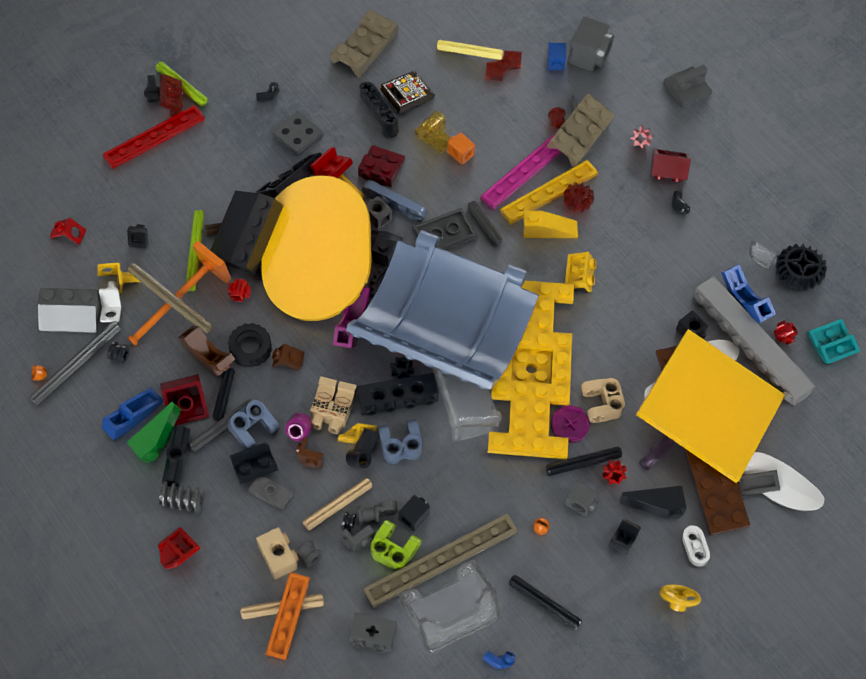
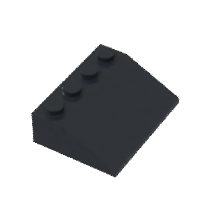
(246, 230)

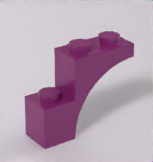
(354, 311)

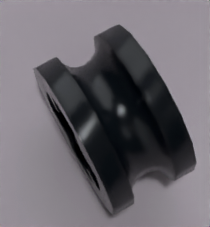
(348, 521)

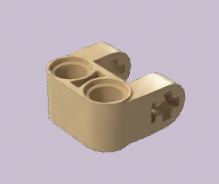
(615, 398)

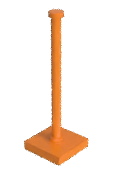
(210, 263)

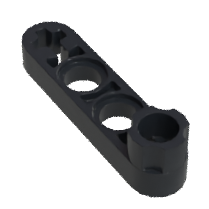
(389, 126)

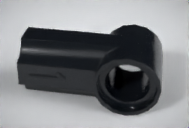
(361, 454)

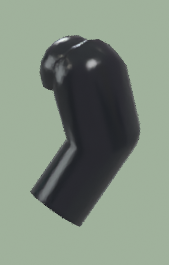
(678, 204)

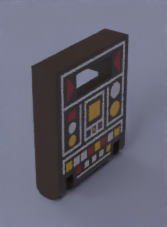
(410, 88)

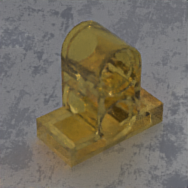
(434, 131)

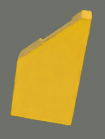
(354, 433)

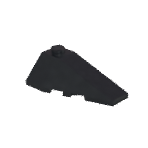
(300, 171)
(383, 246)

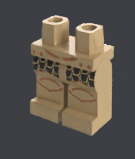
(332, 404)

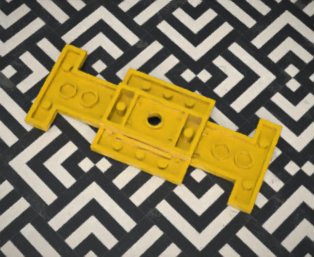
(532, 392)

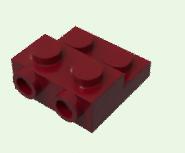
(380, 166)

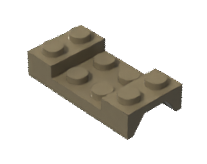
(365, 42)
(581, 129)

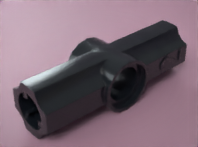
(178, 445)

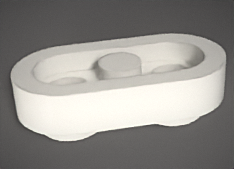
(697, 546)

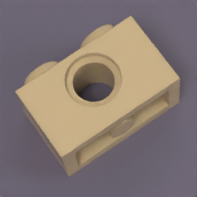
(281, 564)

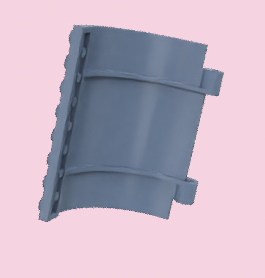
(448, 312)

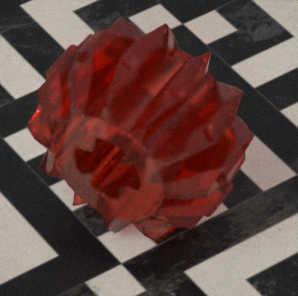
(578, 196)

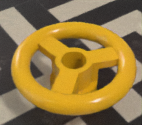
(679, 595)

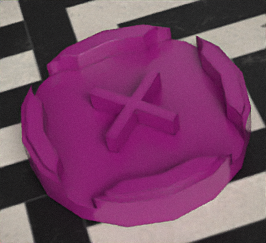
(570, 423)

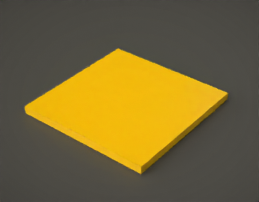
(711, 405)

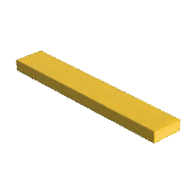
(548, 192)

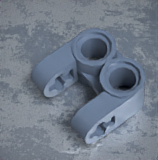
(248, 419)
(403, 452)

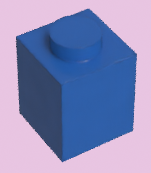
(556, 56)

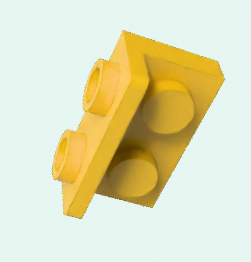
(581, 270)

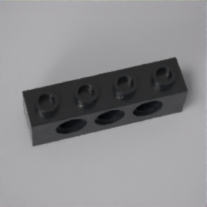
(405, 386)

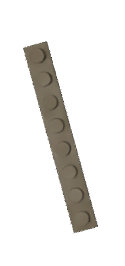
(440, 561)

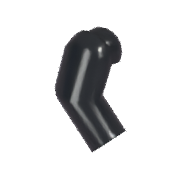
(270, 94)

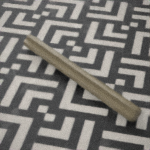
(170, 298)

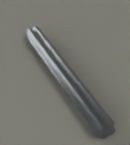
(73, 364)

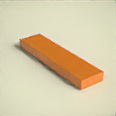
(287, 616)

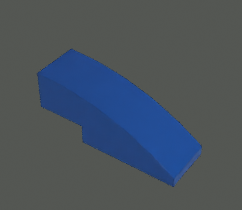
(131, 413)

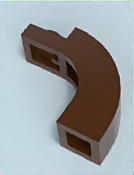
(205, 352)

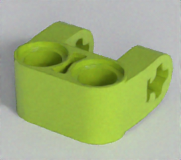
(391, 549)

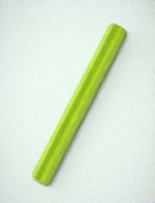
(193, 261)

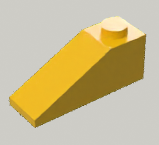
(548, 225)

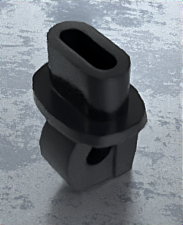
(152, 91)

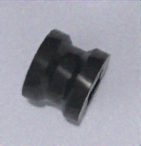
(118, 352)

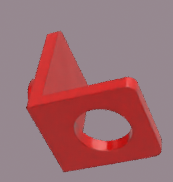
(65, 227)

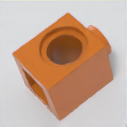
(461, 148)

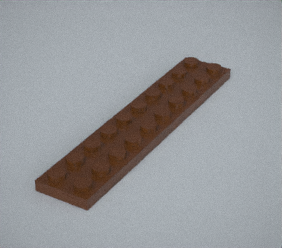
(717, 494)

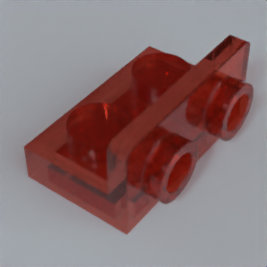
(171, 94)

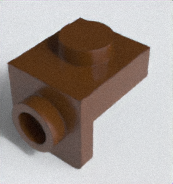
(288, 357)
(309, 457)

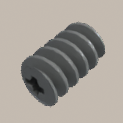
(181, 498)

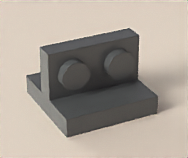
(689, 85)

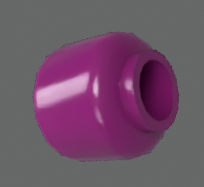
(298, 426)

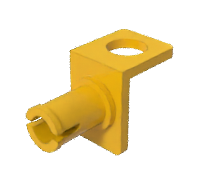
(122, 277)

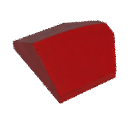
(176, 548)

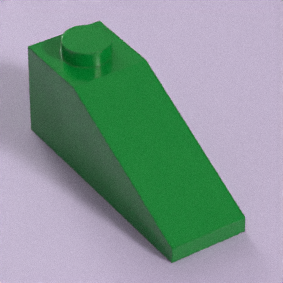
(154, 435)

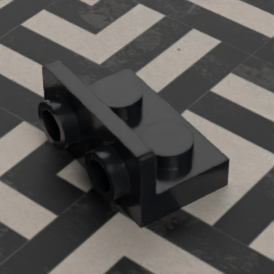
(253, 463)

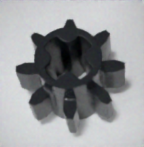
(401, 367)

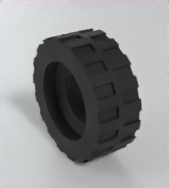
(246, 331)

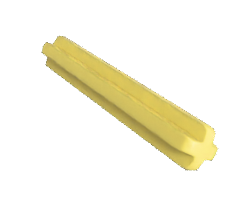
(470, 49)

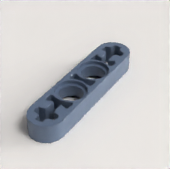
(395, 201)

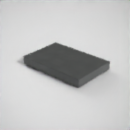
(451, 227)

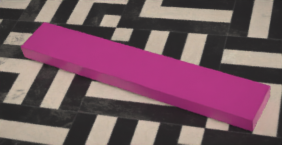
(519, 175)

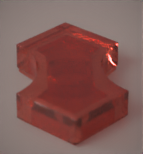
(497, 70)

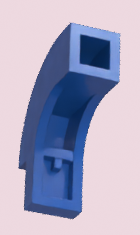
(738, 287)

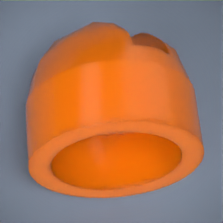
(38, 373)
(539, 528)

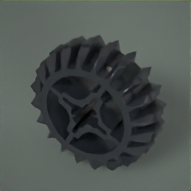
(810, 262)

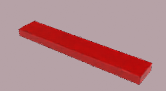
(153, 137)

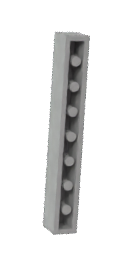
(753, 341)

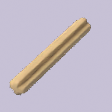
(337, 504)
(272, 607)

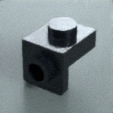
(625, 536)

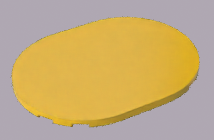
(318, 249)

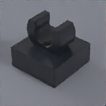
(137, 235)

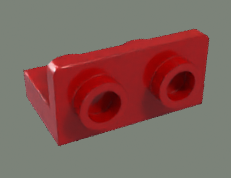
(330, 164)

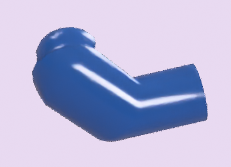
(500, 662)

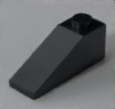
(658, 501)

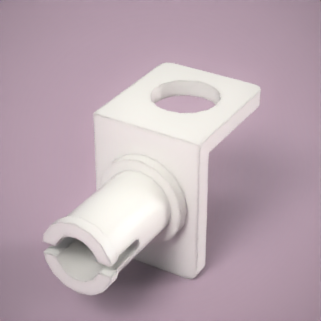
(110, 302)

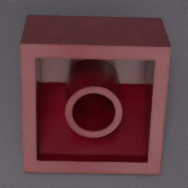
(670, 165)
(188, 396)

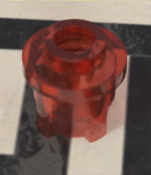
(557, 117)

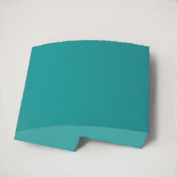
(833, 341)

